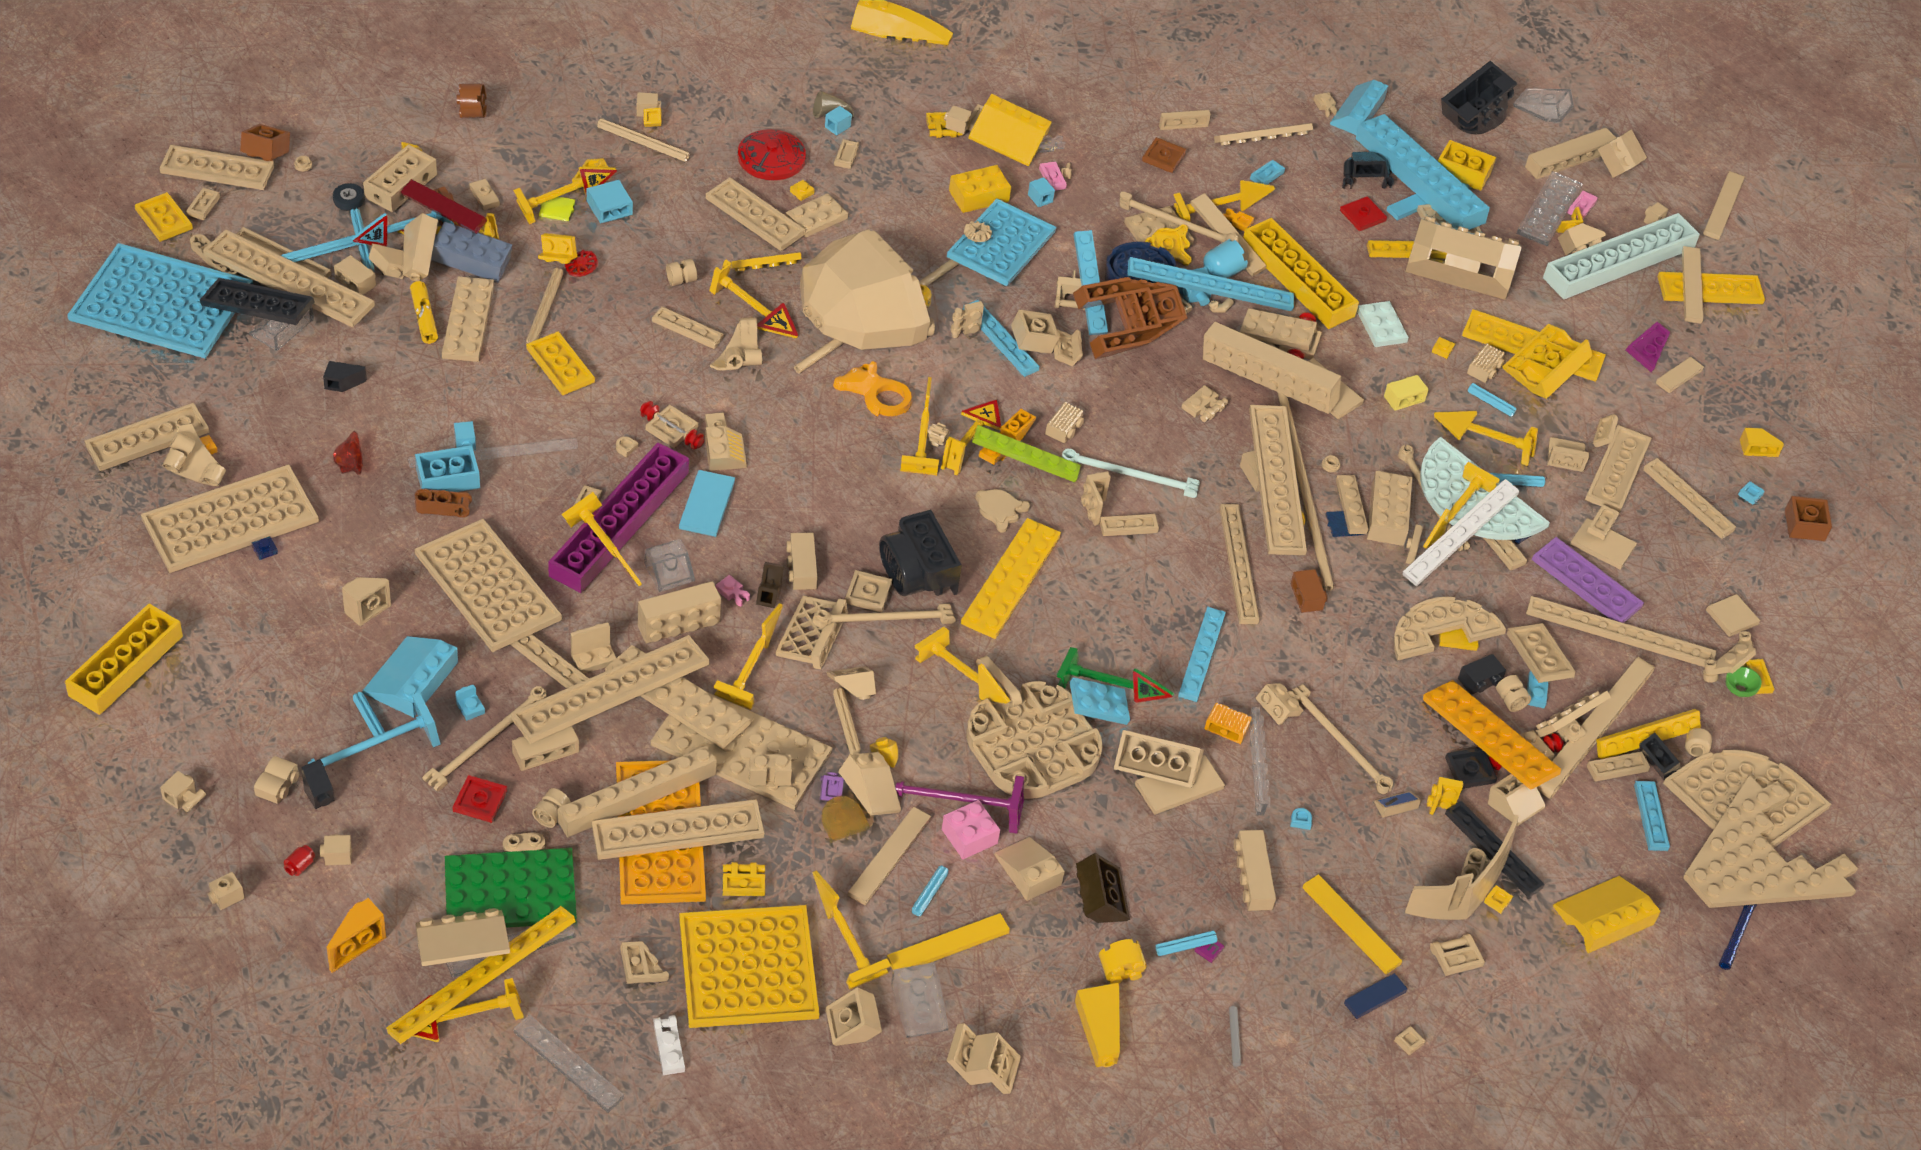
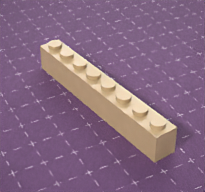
(637, 791)

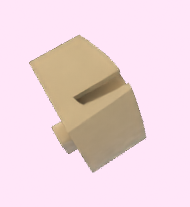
(1467, 891)

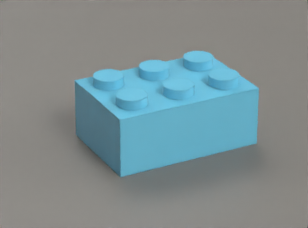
(448, 469)

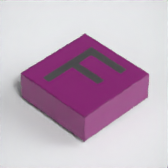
(1210, 951)

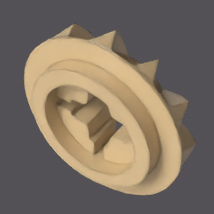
(980, 236)

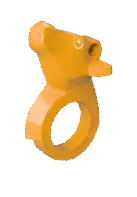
(867, 382)

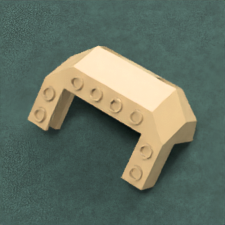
(1463, 257)

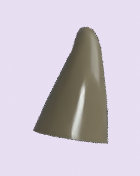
(825, 103)

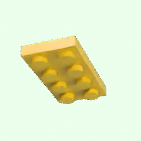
(560, 363)

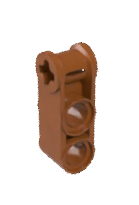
(442, 502)

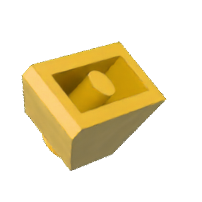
(1760, 443)

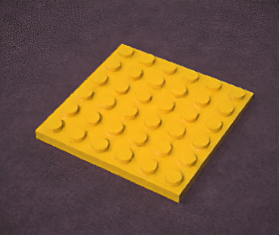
(748, 966)

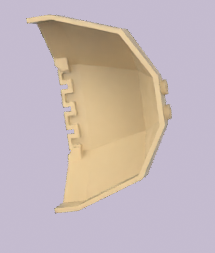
(864, 294)

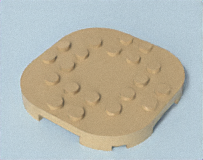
(1034, 740)

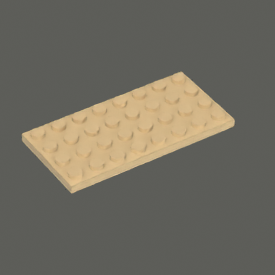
(229, 518)
(488, 585)
(760, 737)

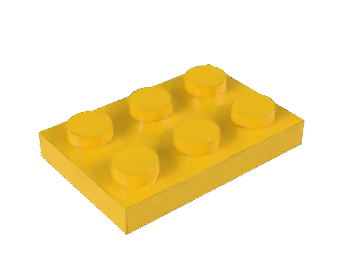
(163, 216)

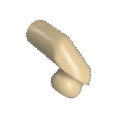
(1221, 308)

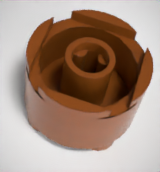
(472, 100)

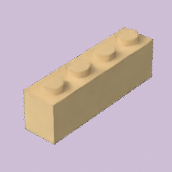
(1255, 870)

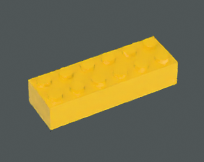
(124, 659)

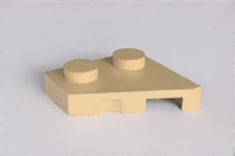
(640, 964)

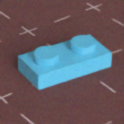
(1267, 173)
(1537, 691)

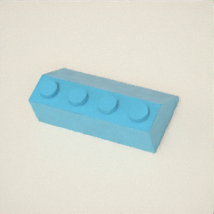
(1360, 106)

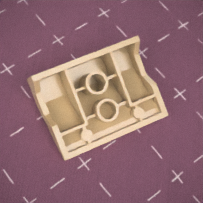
(462, 937)

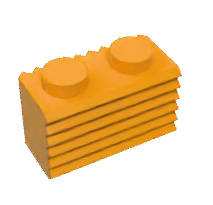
(1228, 723)

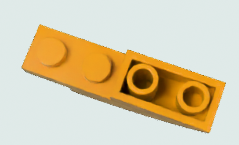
(1014, 428)

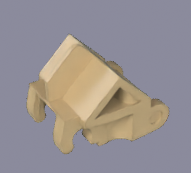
(1064, 286)

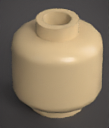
(1698, 742)

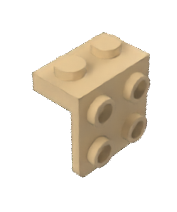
(1094, 494)

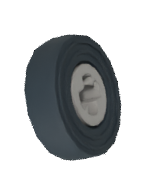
(348, 196)

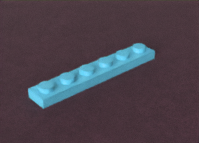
(1089, 275)
(1201, 654)

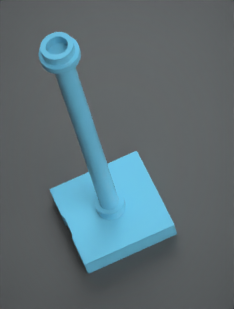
(423, 720)

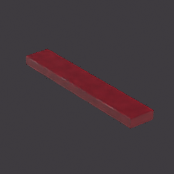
(443, 206)

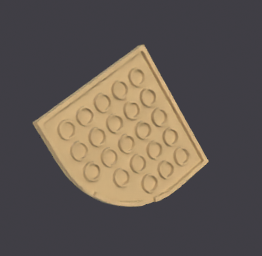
(1715, 779)

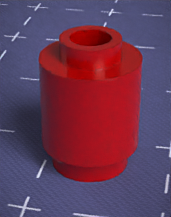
(299, 860)

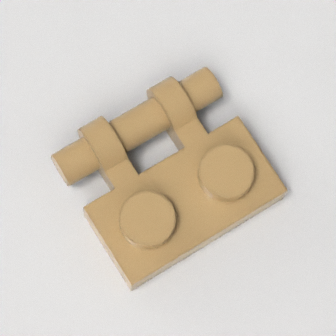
(967, 320)
(1201, 400)

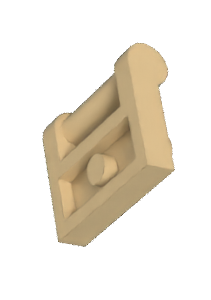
(1460, 959)

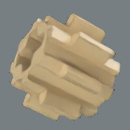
(937, 434)

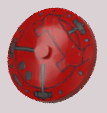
(771, 154)

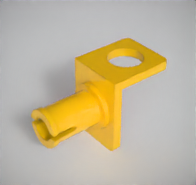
(1564, 225)

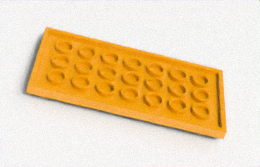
(662, 875)

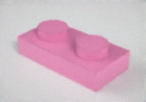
(1053, 175)
(1585, 202)

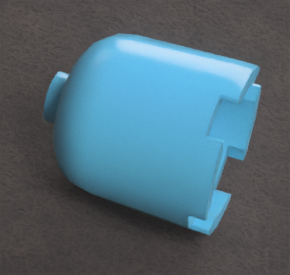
(1225, 259)

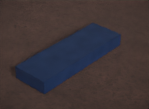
(1375, 996)

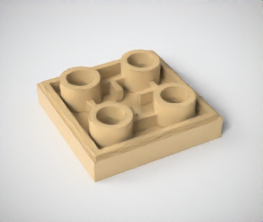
(1733, 615)

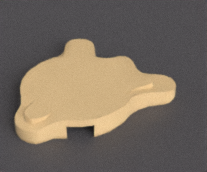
(1000, 507)

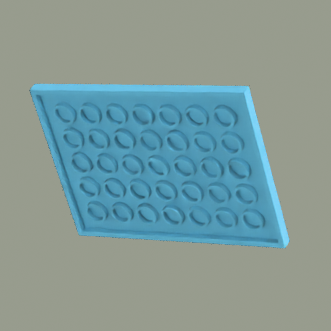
(154, 301)

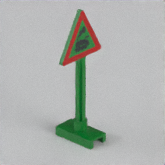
(1144, 687)

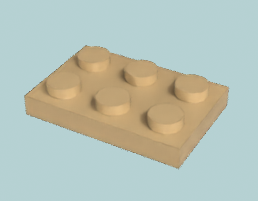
(817, 214)

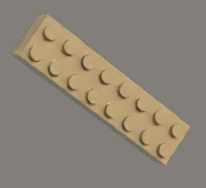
(1271, 367)

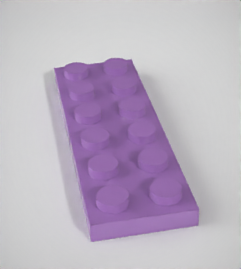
(1587, 581)

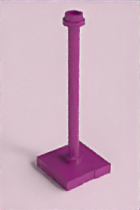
(1013, 803)

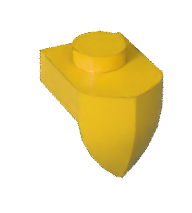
(887, 748)

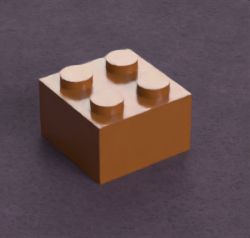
(265, 142)
(1808, 518)

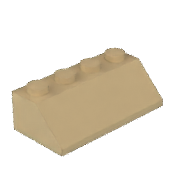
(1158, 758)

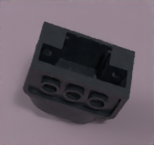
(1480, 100)
(920, 556)

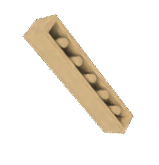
(1568, 153)

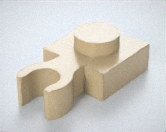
(1325, 102)

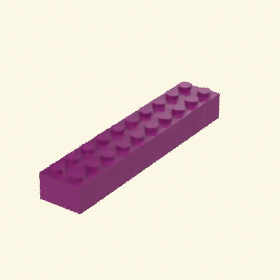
(619, 517)

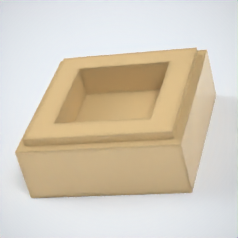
(1409, 1040)

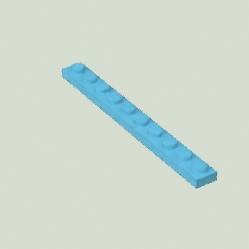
(1210, 284)

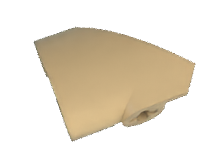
(742, 347)
(191, 458)

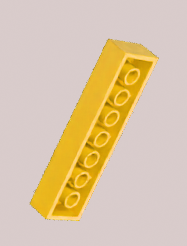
(1301, 273)

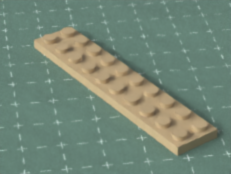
(288, 276)
(1277, 480)
(609, 689)

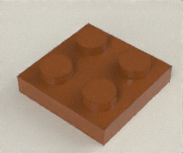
(1164, 155)

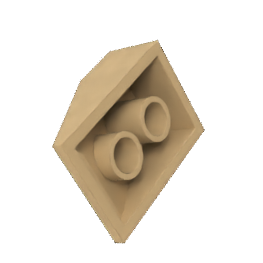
(1622, 153)
(871, 782)
(1031, 867)

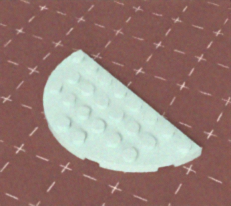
(1444, 485)

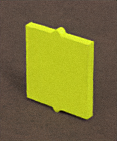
(557, 208)

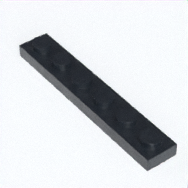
(1490, 844)

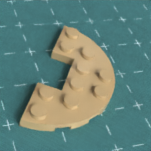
(1441, 616)

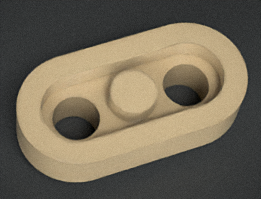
(523, 842)

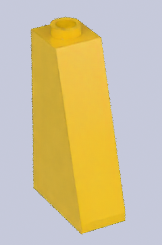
(1101, 1022)

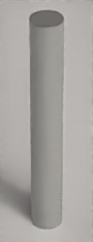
(1235, 1040)

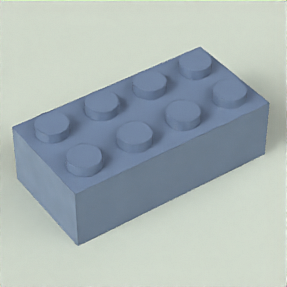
(471, 252)

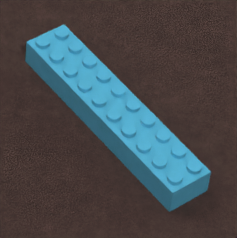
(1422, 173)

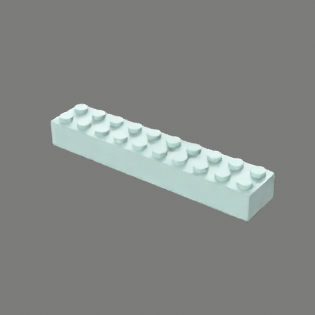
(1620, 256)

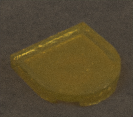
(843, 818)

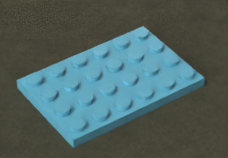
(1012, 244)

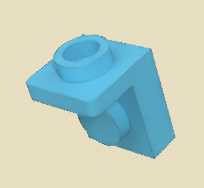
(469, 702)

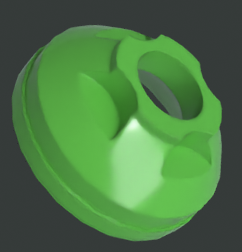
(1745, 677)

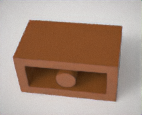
(1308, 590)

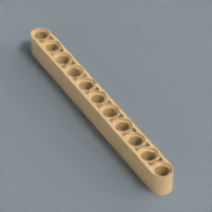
(1598, 723)

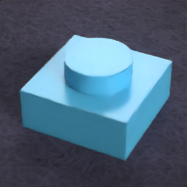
(1751, 492)

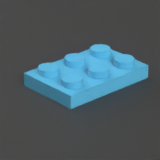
(1099, 701)

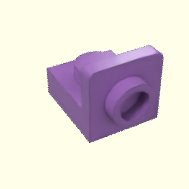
(831, 786)

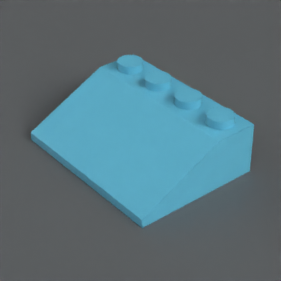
(412, 668)

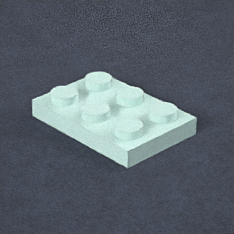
(1382, 324)

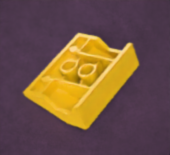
(1010, 130)
(1548, 360)
(1608, 912)

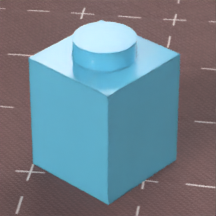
(838, 120)
(1041, 192)
(464, 434)

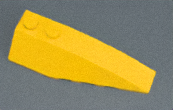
(889, 19)

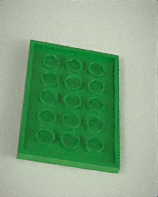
(517, 882)

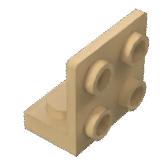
(1567, 454)
(592, 648)

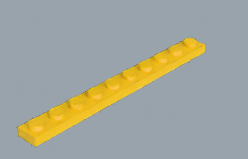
(479, 975)

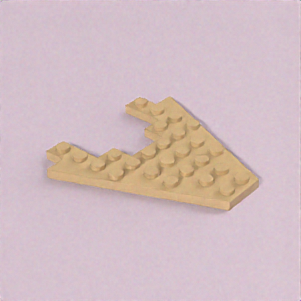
(1744, 869)

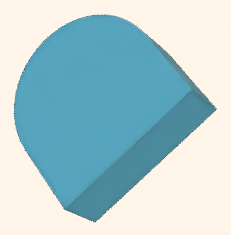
(1301, 819)

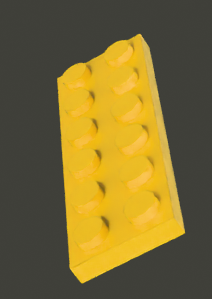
(1715, 288)

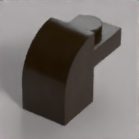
(770, 585)

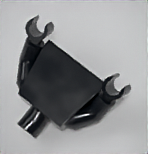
(1366, 165)

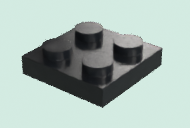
(1471, 767)

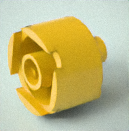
(1123, 961)

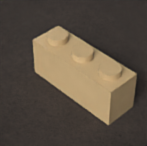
(802, 561)
(545, 750)

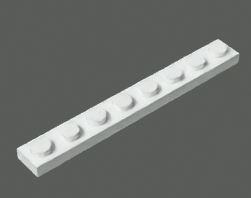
(1460, 532)

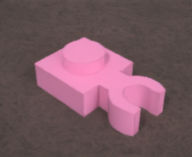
(731, 589)

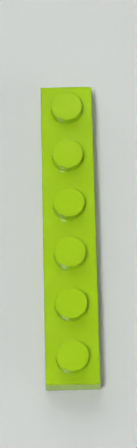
(1026, 453)

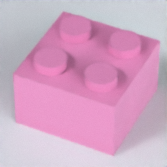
(970, 829)

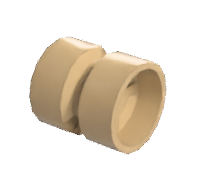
(681, 272)
(1513, 693)
(547, 810)

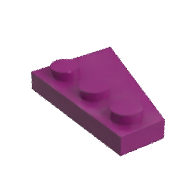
(1648, 346)

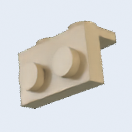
(1068, 347)
(1278, 702)

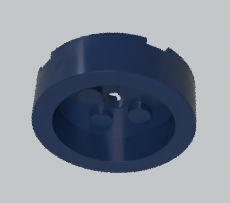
(1118, 260)

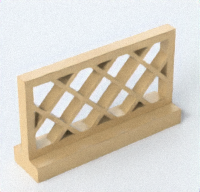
(827, 635)

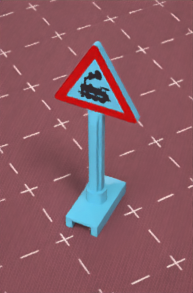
(377, 230)

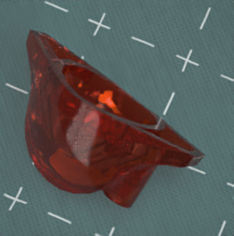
(349, 455)

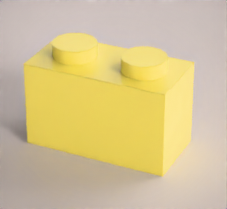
(1406, 392)

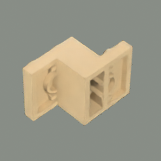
(983, 1058)

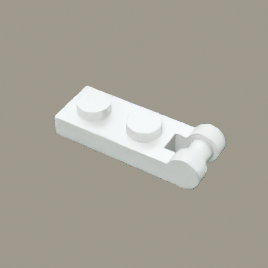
(669, 1045)

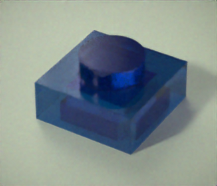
(264, 548)

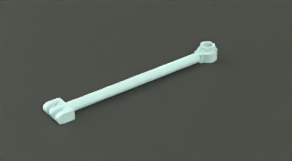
(1190, 487)

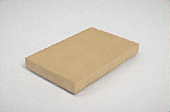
(1612, 550)

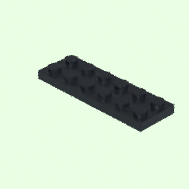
(257, 301)

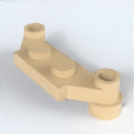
(1731, 660)

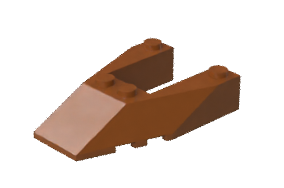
(1144, 309)

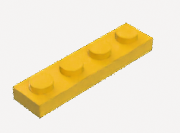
(756, 263)

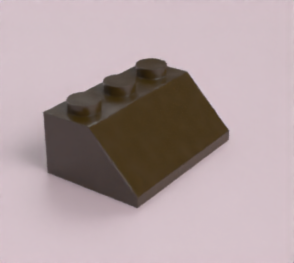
(1102, 890)

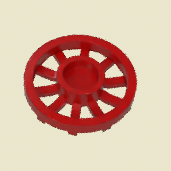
(582, 263)

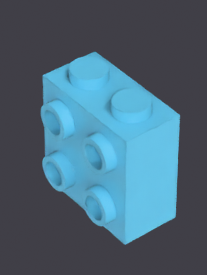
(609, 201)

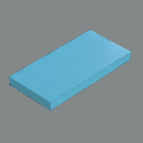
(707, 503)

